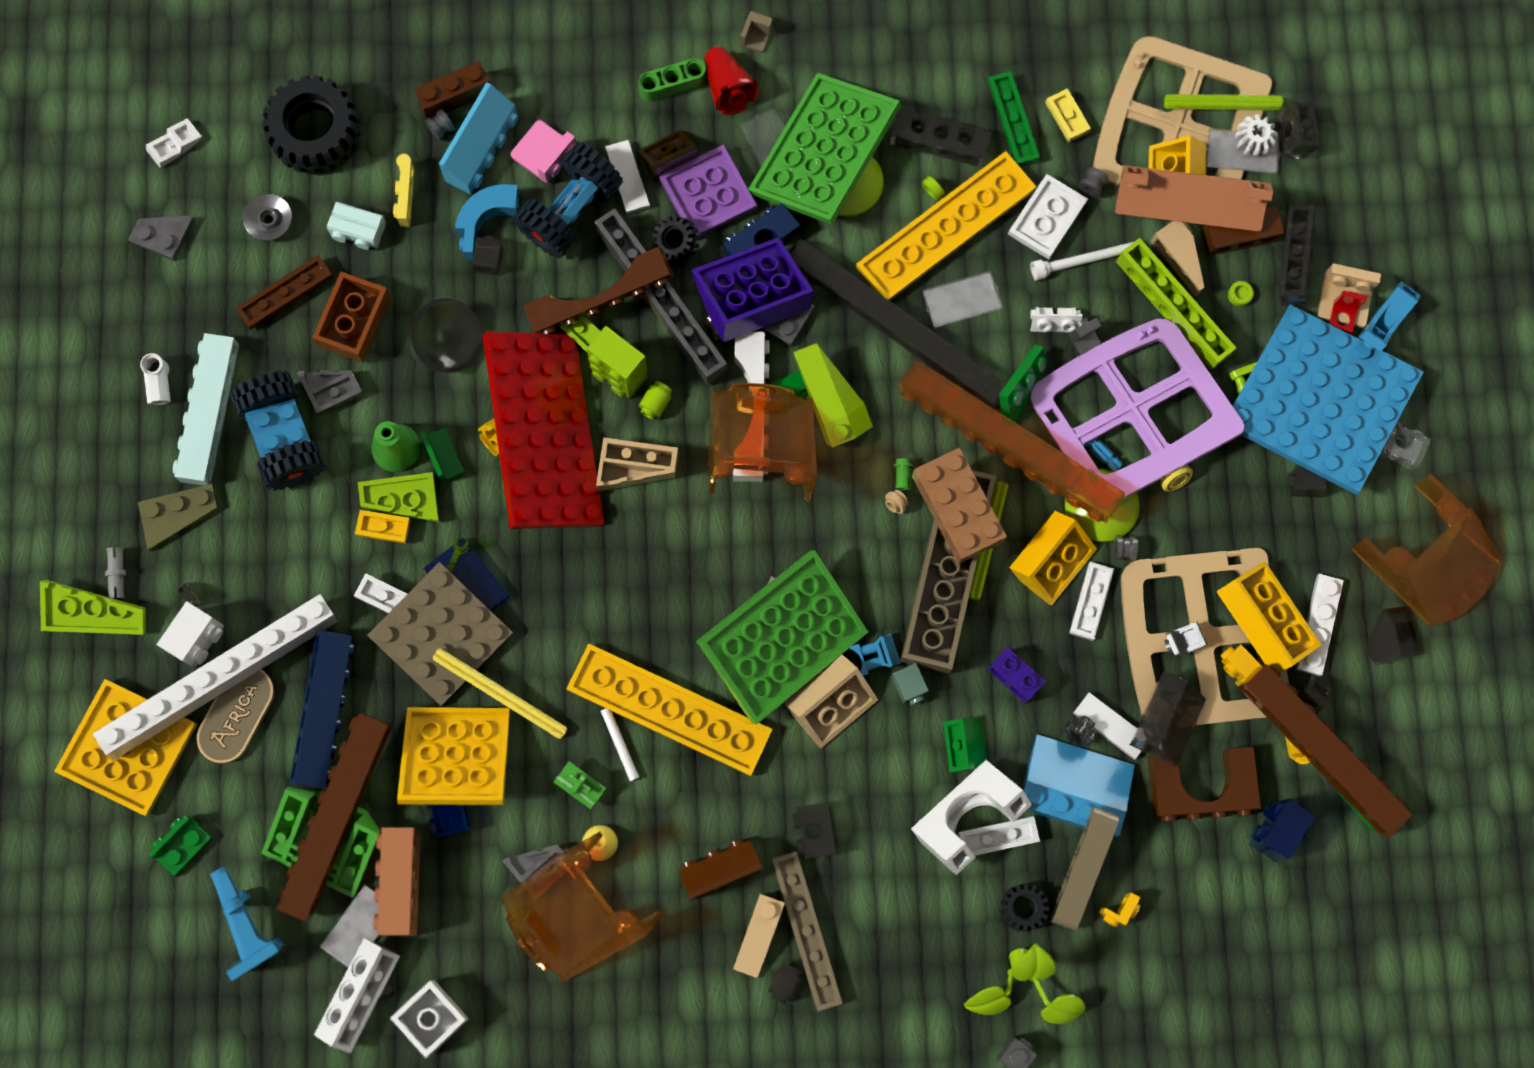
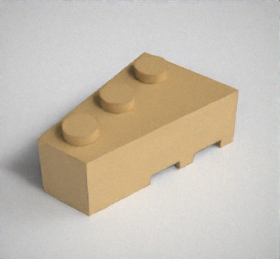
(634, 463)

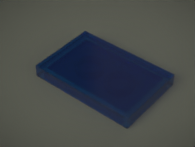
(473, 575)

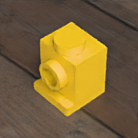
(1238, 663)

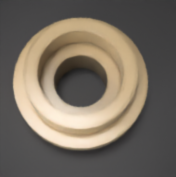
(896, 501)

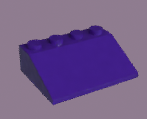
(752, 289)

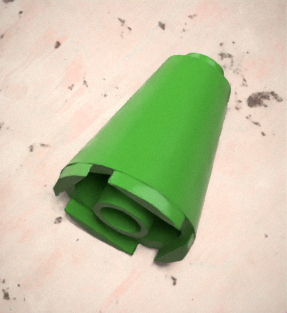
(395, 446)

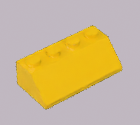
(1269, 618)

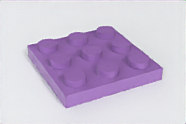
(708, 190)

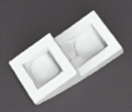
(173, 144)

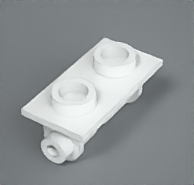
(1045, 321)

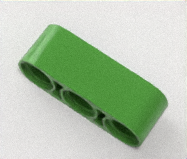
(665, 89)

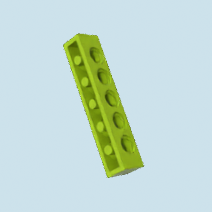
(1175, 303)

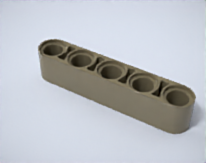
(1084, 868)

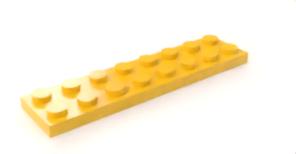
(946, 226)
(669, 709)

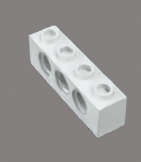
(356, 995)

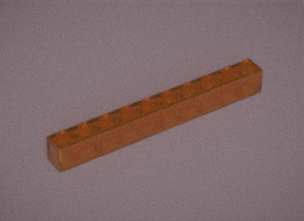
(1011, 441)

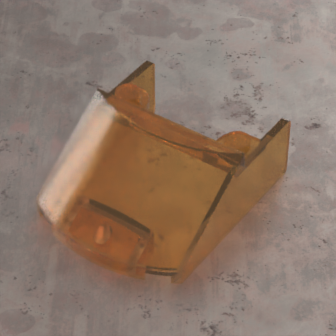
(762, 431)
(1449, 572)
(565, 918)

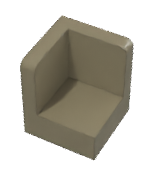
(756, 32)

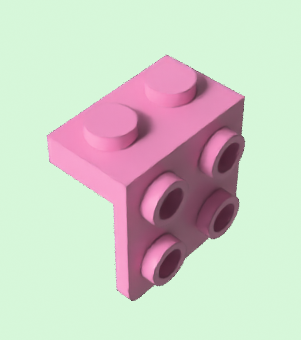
(542, 150)

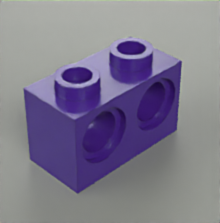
(1016, 675)

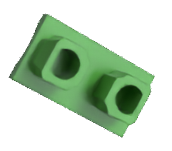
(579, 785)

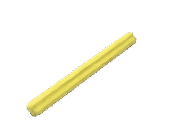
(499, 693)

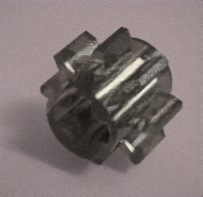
(1080, 730)

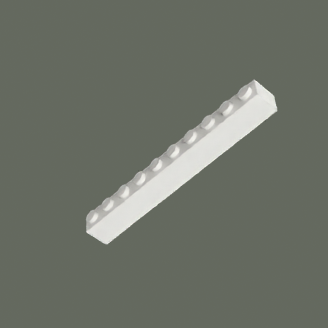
(214, 678)

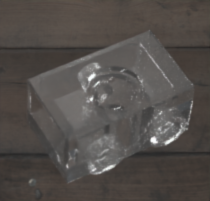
(1414, 447)

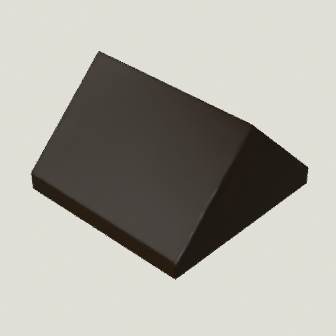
(667, 154)

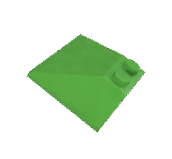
(291, 827)

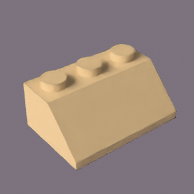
(831, 701)

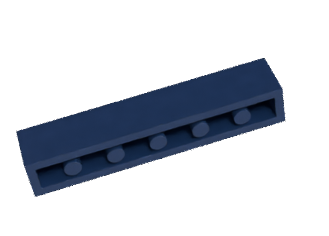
(320, 710)

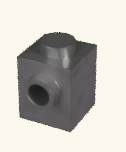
(1016, 1053)

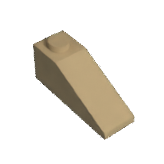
(1179, 250)
(758, 936)

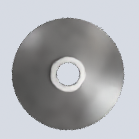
(261, 209)

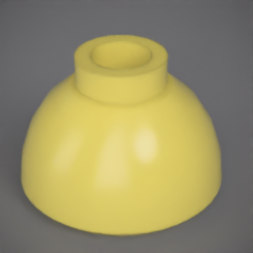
(1176, 479)
(605, 846)

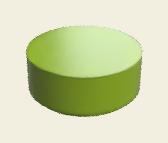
(932, 188)
(1240, 293)

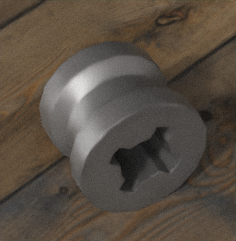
(440, 124)
(1093, 182)
(1125, 548)

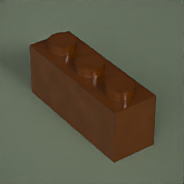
(452, 90)
(1226, 239)

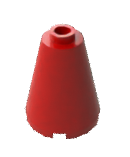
(729, 82)

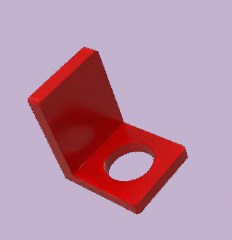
(1348, 303)

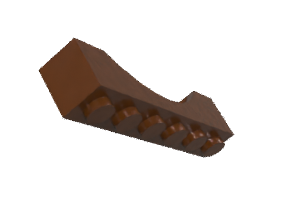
(645, 271)

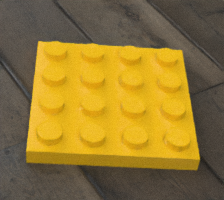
(454, 756)
(137, 775)

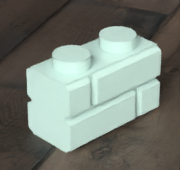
(356, 226)

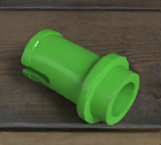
(903, 474)

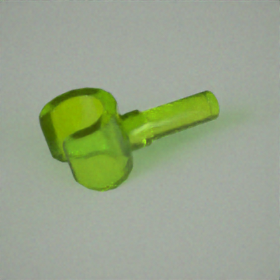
(457, 552)

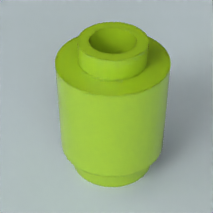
(655, 400)

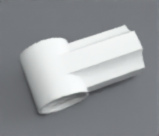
(156, 382)

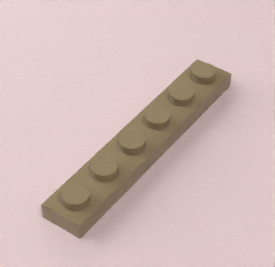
(807, 931)

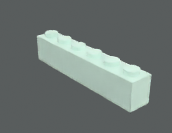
(206, 409)

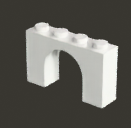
(982, 787)

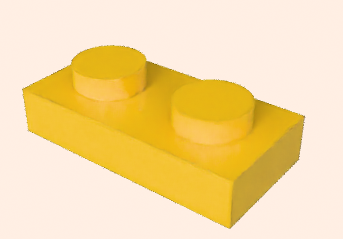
(382, 526)

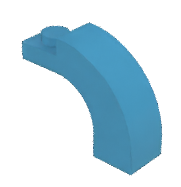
(482, 206)
(1388, 317)

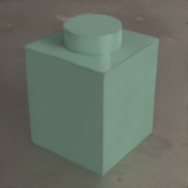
(910, 684)

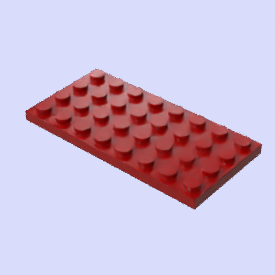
(542, 430)

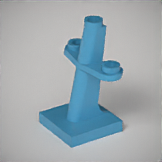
(250, 945)

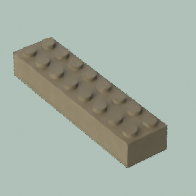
(941, 600)

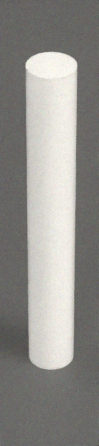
(620, 744)

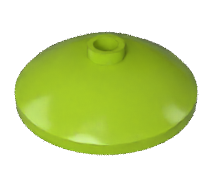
(865, 192)
(1119, 523)

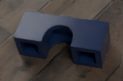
(774, 224)

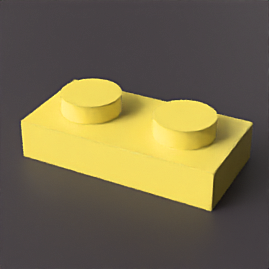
(1067, 115)

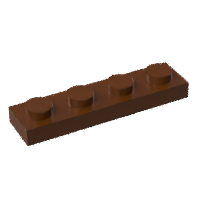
(284, 292)

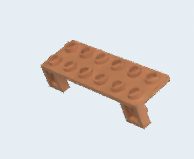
(1192, 198)

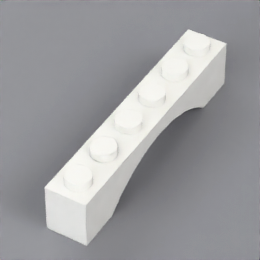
(750, 359)

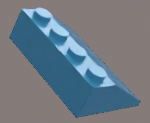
(1070, 781)

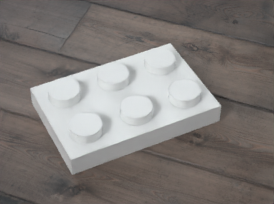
(1047, 216)

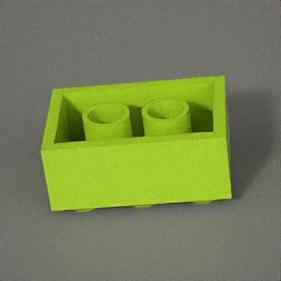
(617, 363)

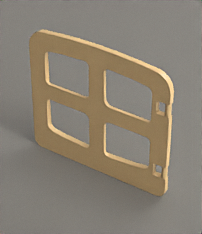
(1178, 121)
(1143, 645)

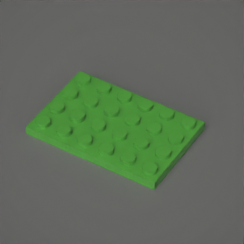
(824, 148)
(782, 637)

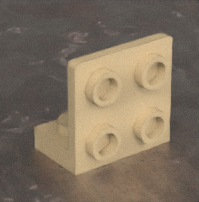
(1345, 278)

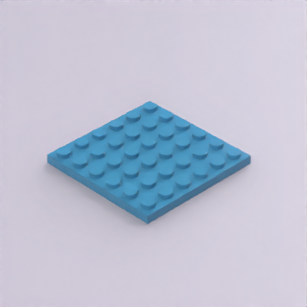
(1324, 399)

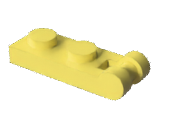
(404, 190)

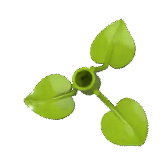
(1034, 966)

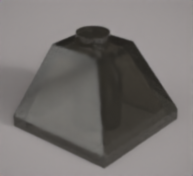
(1394, 637)

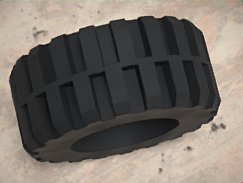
(306, 96)

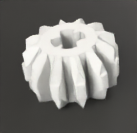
(1256, 135)

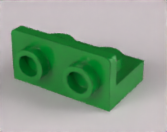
(180, 844)

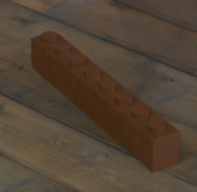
(1325, 751)
(334, 816)

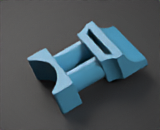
(886, 654)

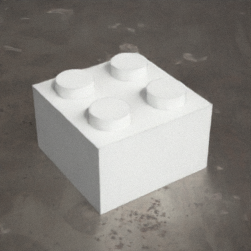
(191, 635)
(429, 1018)

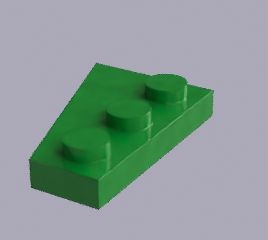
(1019, 387)

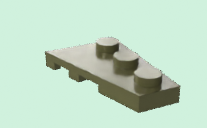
(172, 513)

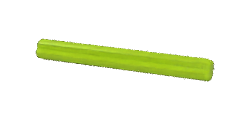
(1242, 102)
(997, 504)

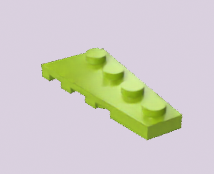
(86, 612)

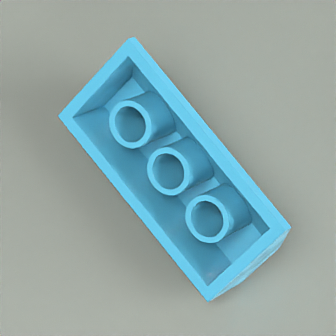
(478, 139)

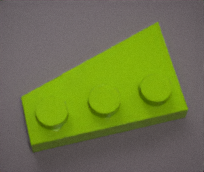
(402, 495)

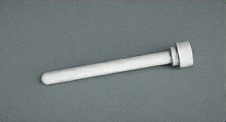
(1041, 269)

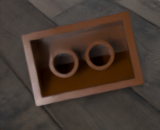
(719, 868)

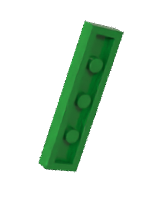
(1013, 118)

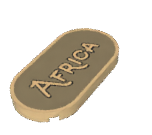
(235, 718)

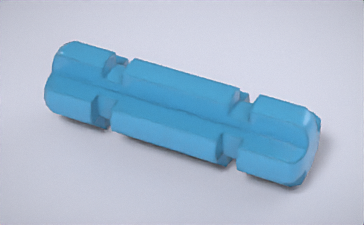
(1104, 454)

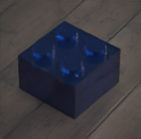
(1281, 830)

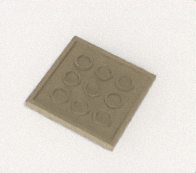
(437, 616)

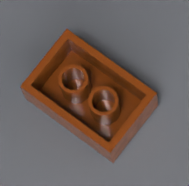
(351, 317)

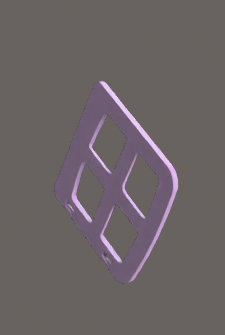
(1134, 407)

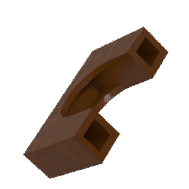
(1238, 795)

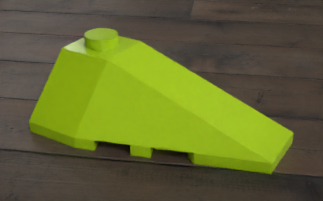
(835, 403)

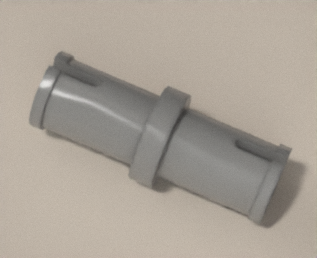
(115, 573)

